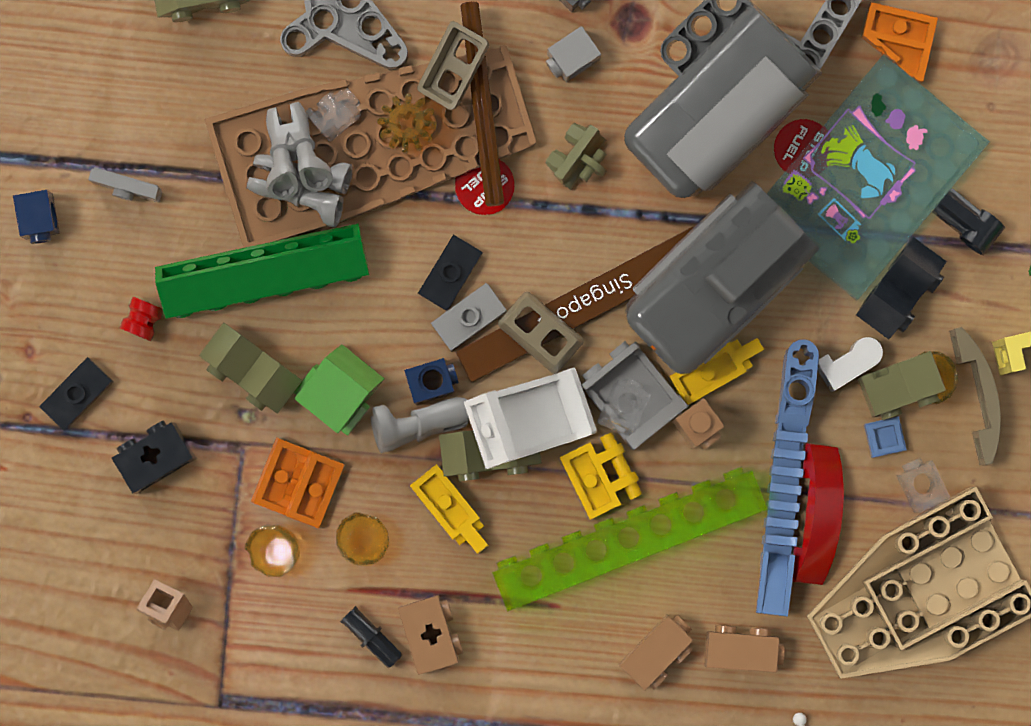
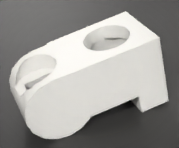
(861, 357)

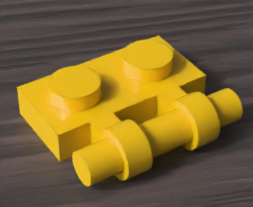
(591, 481)

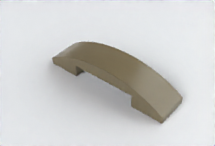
(965, 351)

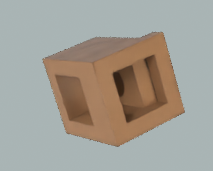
(165, 606)

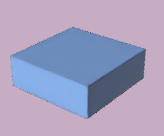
(885, 437)

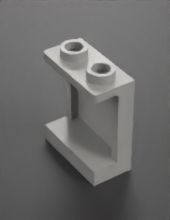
(632, 364)

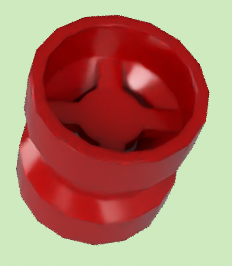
(141, 318)

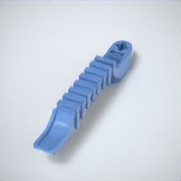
(784, 487)

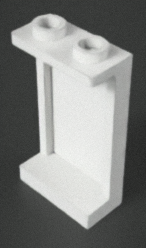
(530, 417)

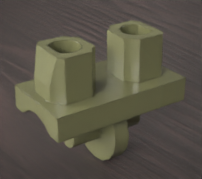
(582, 159)

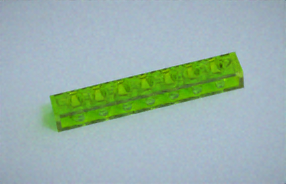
(747, 502)

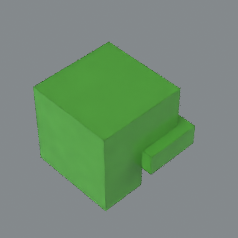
(339, 390)

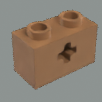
(426, 655)

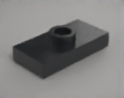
(450, 273)
(76, 394)

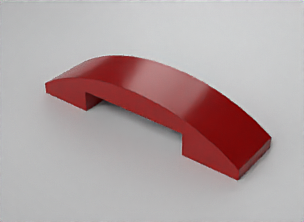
(823, 514)

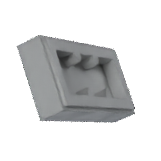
(124, 186)
(468, 317)

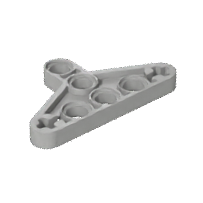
(346, 32)

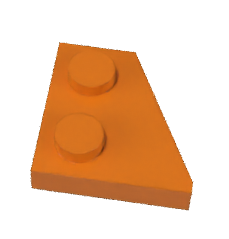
(901, 36)

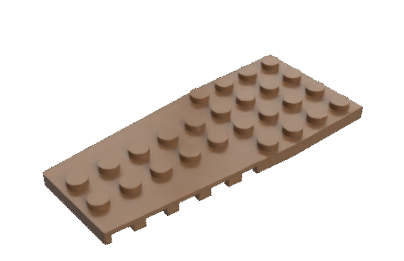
(378, 171)

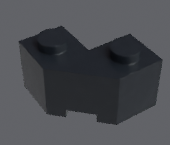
(907, 279)

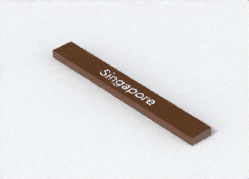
(573, 308)

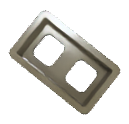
(445, 59)
(532, 341)

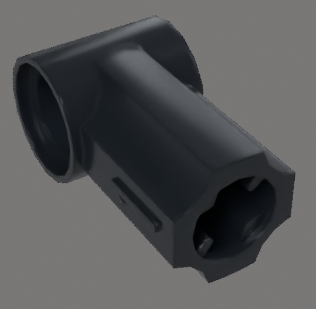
(976, 227)

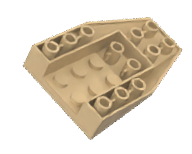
(923, 593)

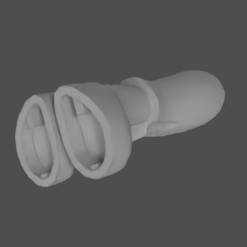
(289, 144)
(327, 204)
(435, 419)

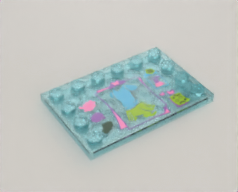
(875, 174)

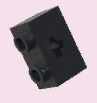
(141, 473)

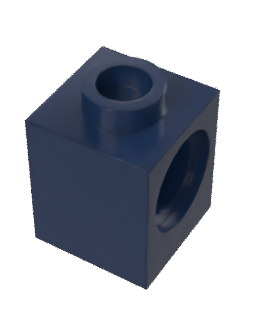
(36, 216)
(415, 380)

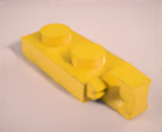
(719, 370)
(449, 508)

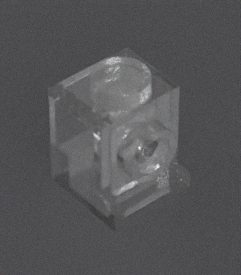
(335, 113)

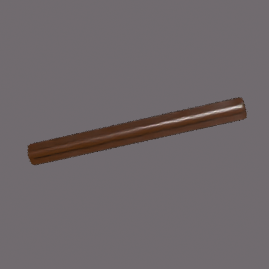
(483, 111)

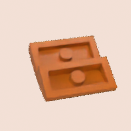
(297, 483)

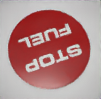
(793, 139)
(471, 191)

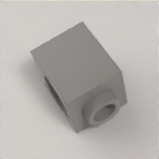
(572, 55)

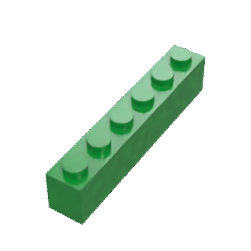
(261, 271)

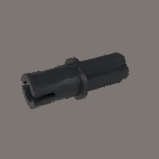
(371, 637)

